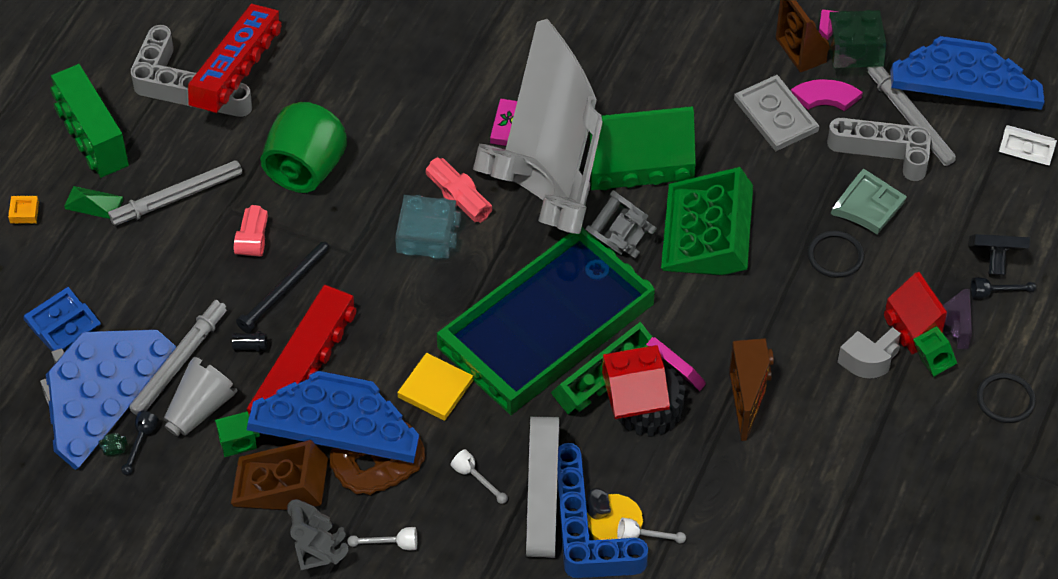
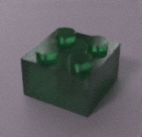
(856, 39)

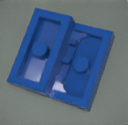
(61, 320)

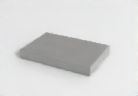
(776, 112)

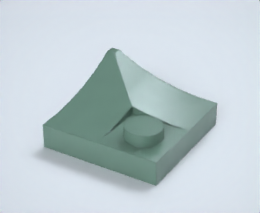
(869, 202)

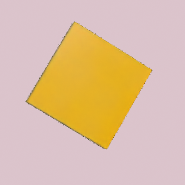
(435, 386)

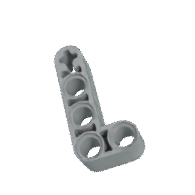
(883, 140)

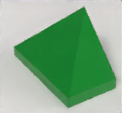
(92, 202)

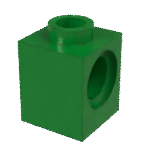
(935, 351)
(234, 434)

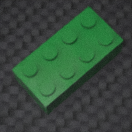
(88, 121)

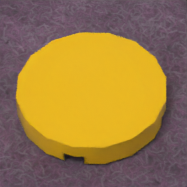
(620, 508)

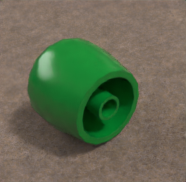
(303, 146)

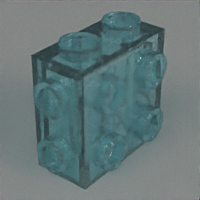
(427, 226)

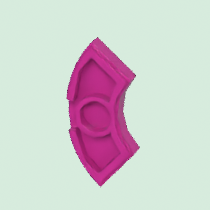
(827, 93)

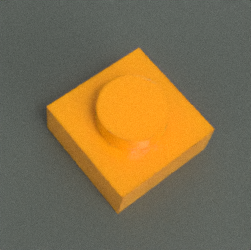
(23, 209)

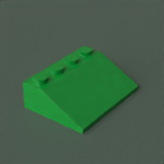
(644, 148)
(708, 224)

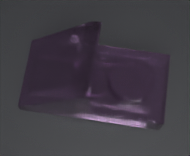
(959, 318)

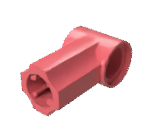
(251, 237)

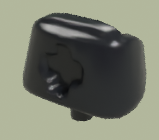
(598, 503)

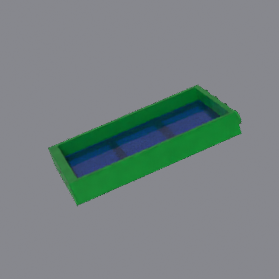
(545, 319)

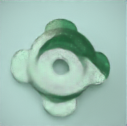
(113, 444)

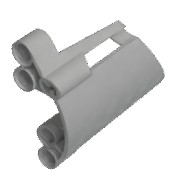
(550, 132)

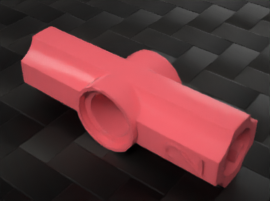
(459, 188)

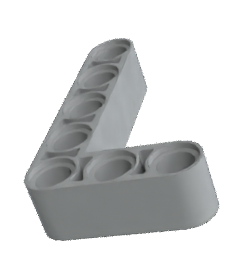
(157, 81)
(542, 487)

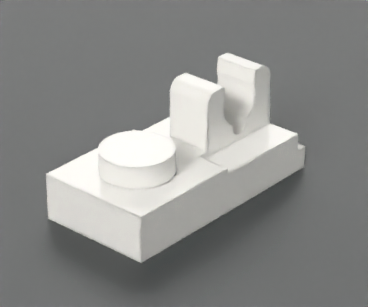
(1027, 145)

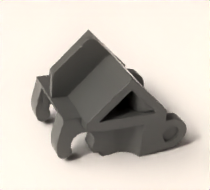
(624, 226)
(313, 541)

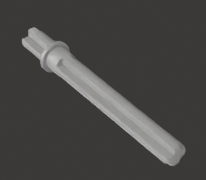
(911, 114)
(174, 193)
(204, 325)

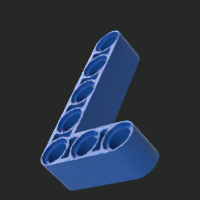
(576, 522)

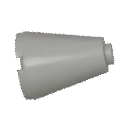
(197, 397)

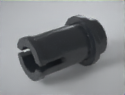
(250, 341)

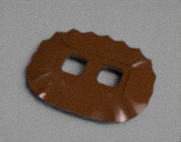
(382, 475)

